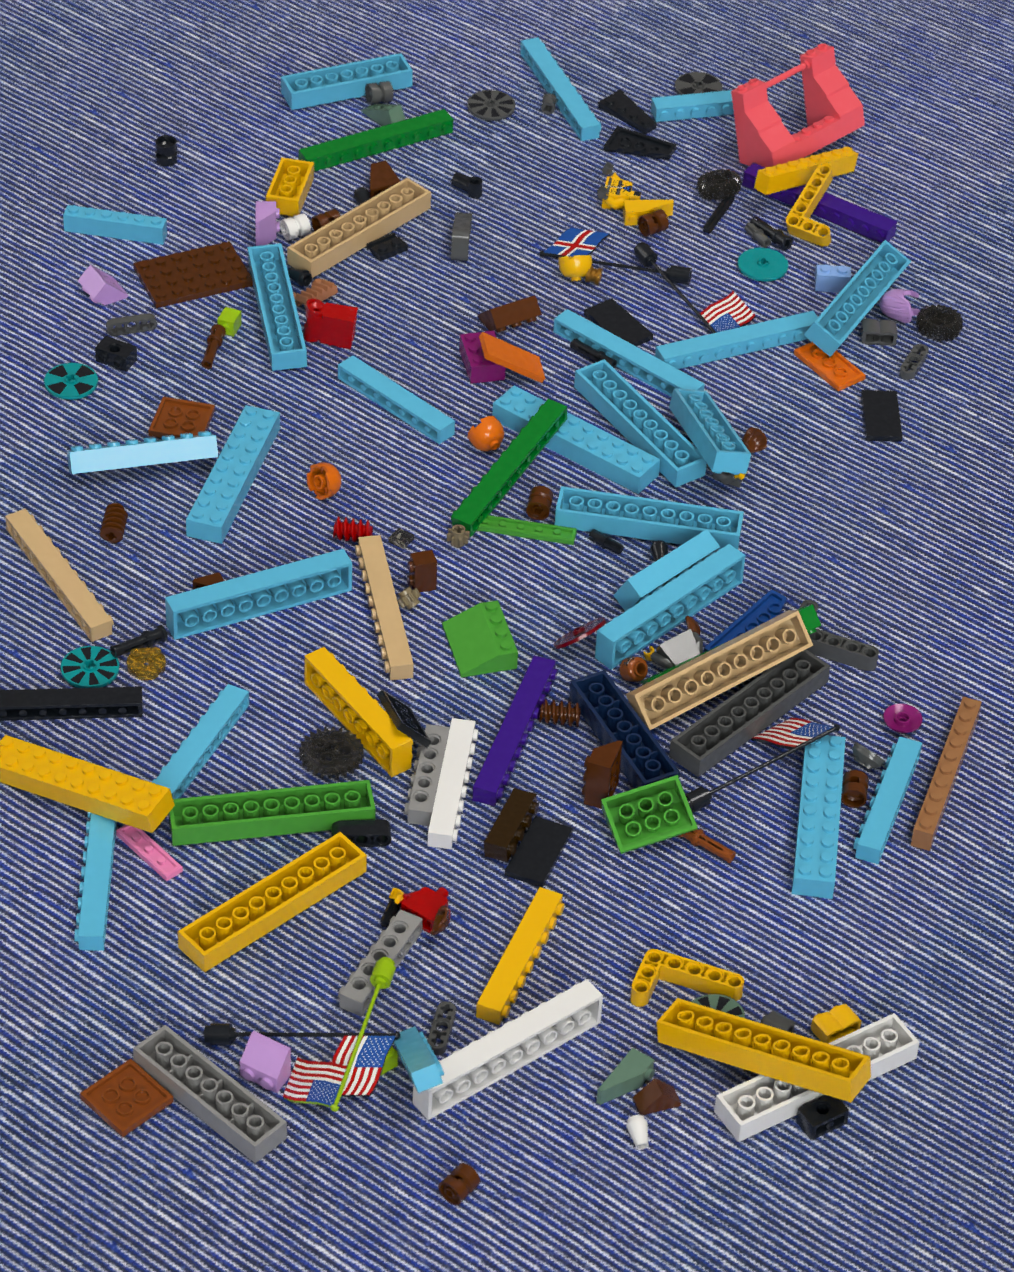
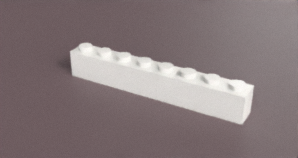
(452, 784)

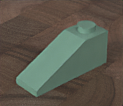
(385, 113)
(627, 1076)

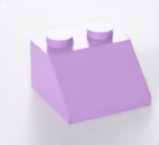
(266, 222)
(101, 286)
(266, 1062)

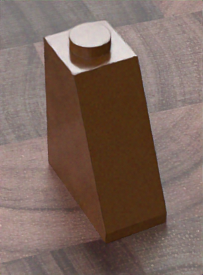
(381, 178)

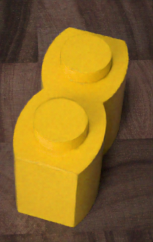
(835, 1024)

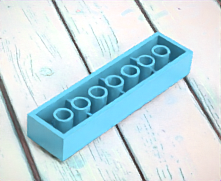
(344, 81)
(710, 431)
(142, 453)

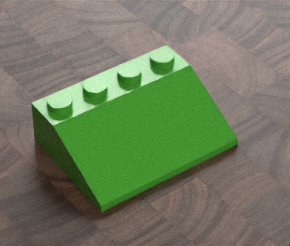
(481, 640)
(648, 814)

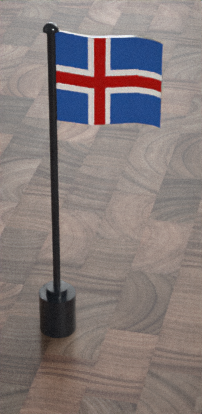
(584, 242)

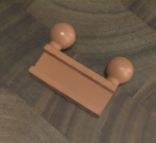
(320, 290)

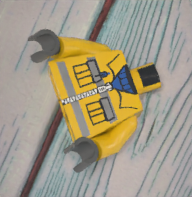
(615, 190)

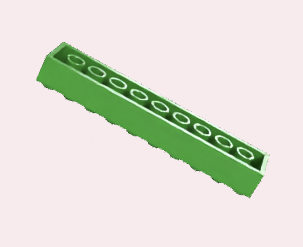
(269, 812)

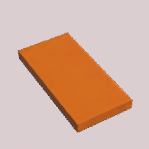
(512, 357)
(834, 369)

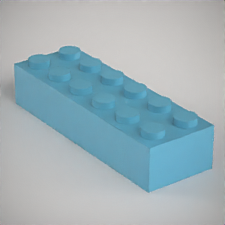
(666, 569)

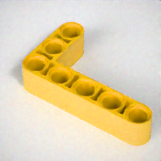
(807, 201)
(682, 972)

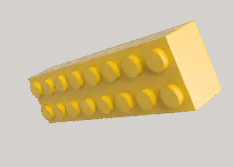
(357, 711)

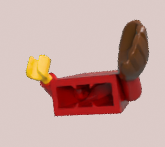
(427, 905)

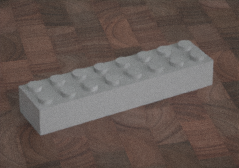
(211, 1094)

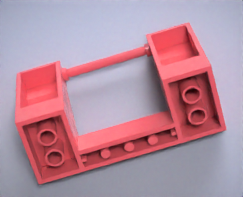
(829, 105)

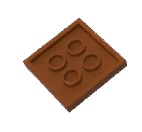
(180, 417)
(126, 1097)

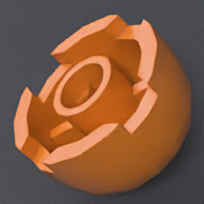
(487, 435)
(324, 480)

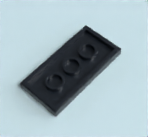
(618, 321)
(881, 415)
(404, 718)
(538, 851)

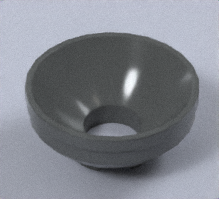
(866, 757)

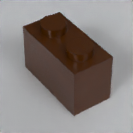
(422, 571)

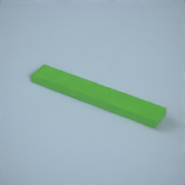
(529, 529)

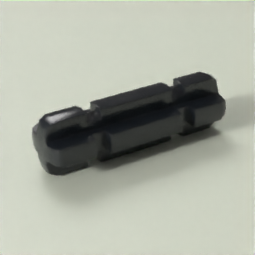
(390, 911)

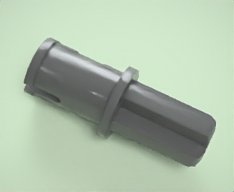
(757, 234)

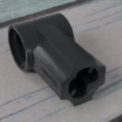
(472, 185)

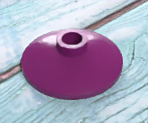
(902, 718)

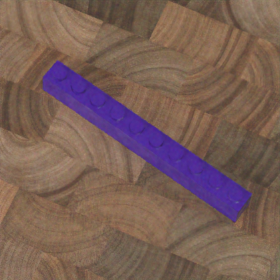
(834, 210)
(514, 731)

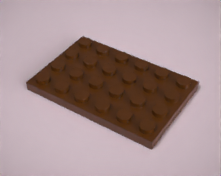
(193, 274)

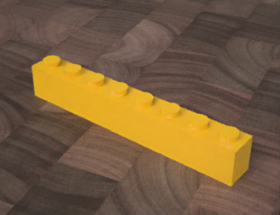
(800, 171)
(520, 956)

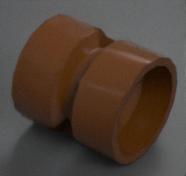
(322, 219)
(653, 222)
(539, 503)
(854, 788)
(459, 1183)

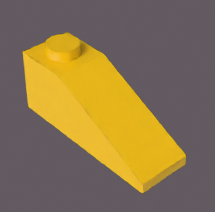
(634, 208)

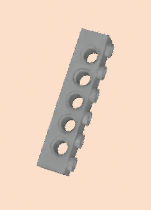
(427, 776)
(392, 943)

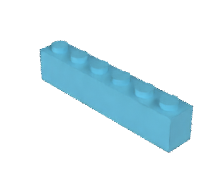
(692, 106)
(115, 224)
(419, 1059)

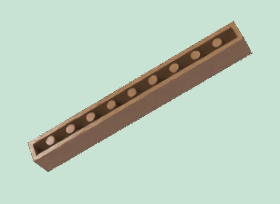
(946, 774)

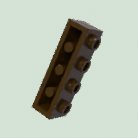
(511, 825)

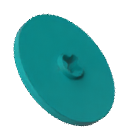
(762, 264)

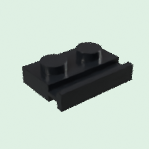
(387, 247)

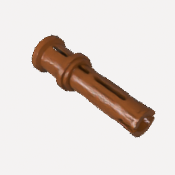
(699, 838)

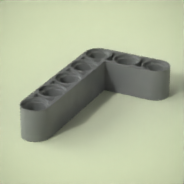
(841, 648)

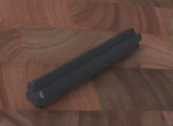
(717, 214)

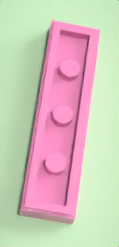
(149, 851)

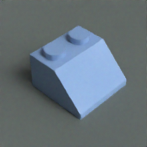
(831, 278)

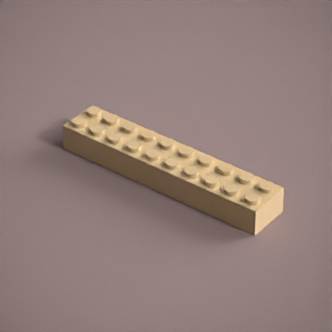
(358, 227)
(720, 669)

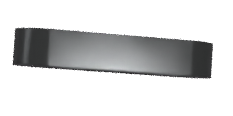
(144, 327)
(914, 356)
(444, 1036)

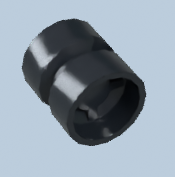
(166, 150)

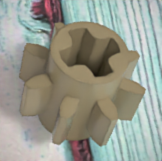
(458, 536)
(409, 597)

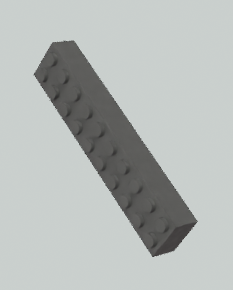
(748, 712)

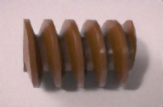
(114, 523)
(560, 713)

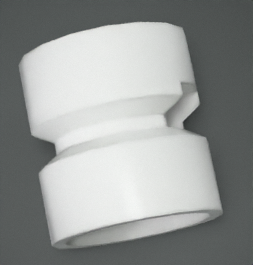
(295, 226)

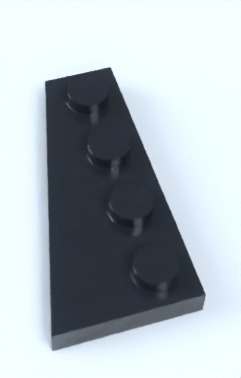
(626, 110)
(636, 143)

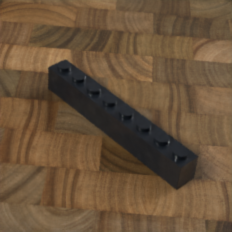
(71, 703)

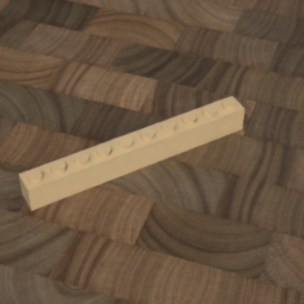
(59, 575)
(384, 608)

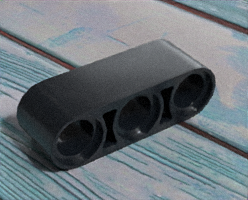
(364, 832)

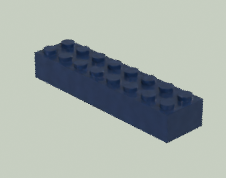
(614, 720)

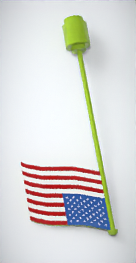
(324, 1081)

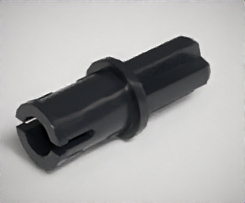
(606, 541)

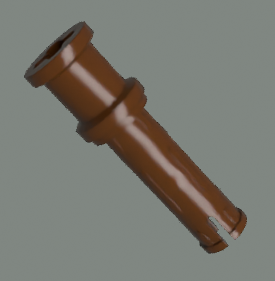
(214, 341)

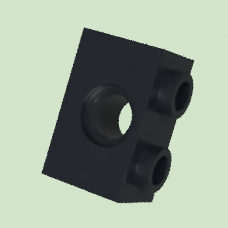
(116, 353)
(822, 1116)

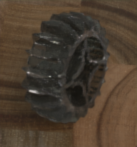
(718, 184)
(939, 322)

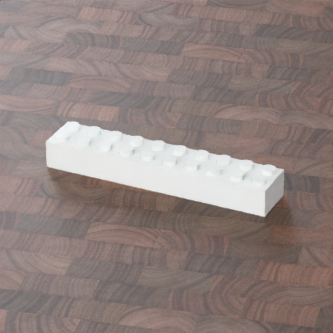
(512, 1047)
(769, 1101)

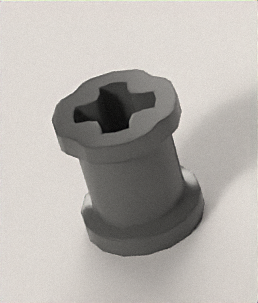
(548, 104)

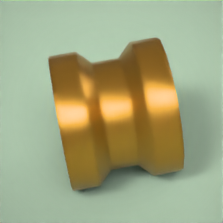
(594, 275)

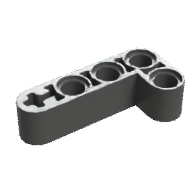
(461, 236)

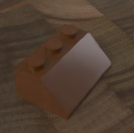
(511, 314)
(602, 773)

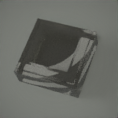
(401, 538)

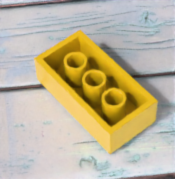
(291, 185)

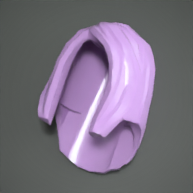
(896, 306)

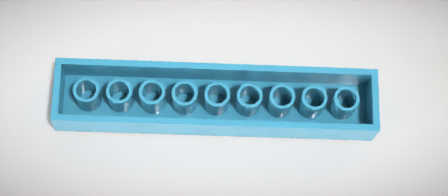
(857, 298)
(277, 307)
(640, 422)
(583, 442)
(233, 474)
(645, 517)
(258, 594)
(669, 606)
(819, 818)

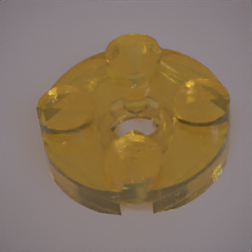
(152, 656)

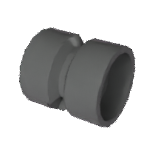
(379, 92)

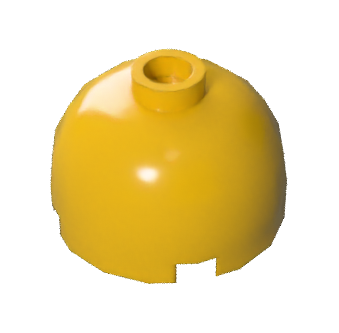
(575, 266)

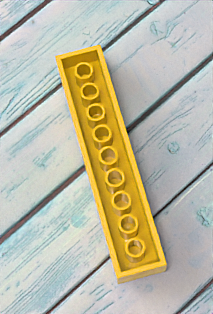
(83, 784)
(272, 901)
(764, 1050)

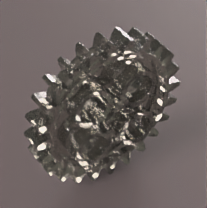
(331, 752)

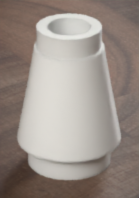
(638, 1130)

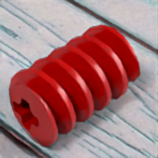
(351, 529)

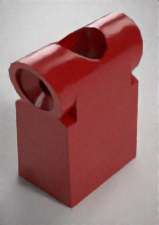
(330, 323)

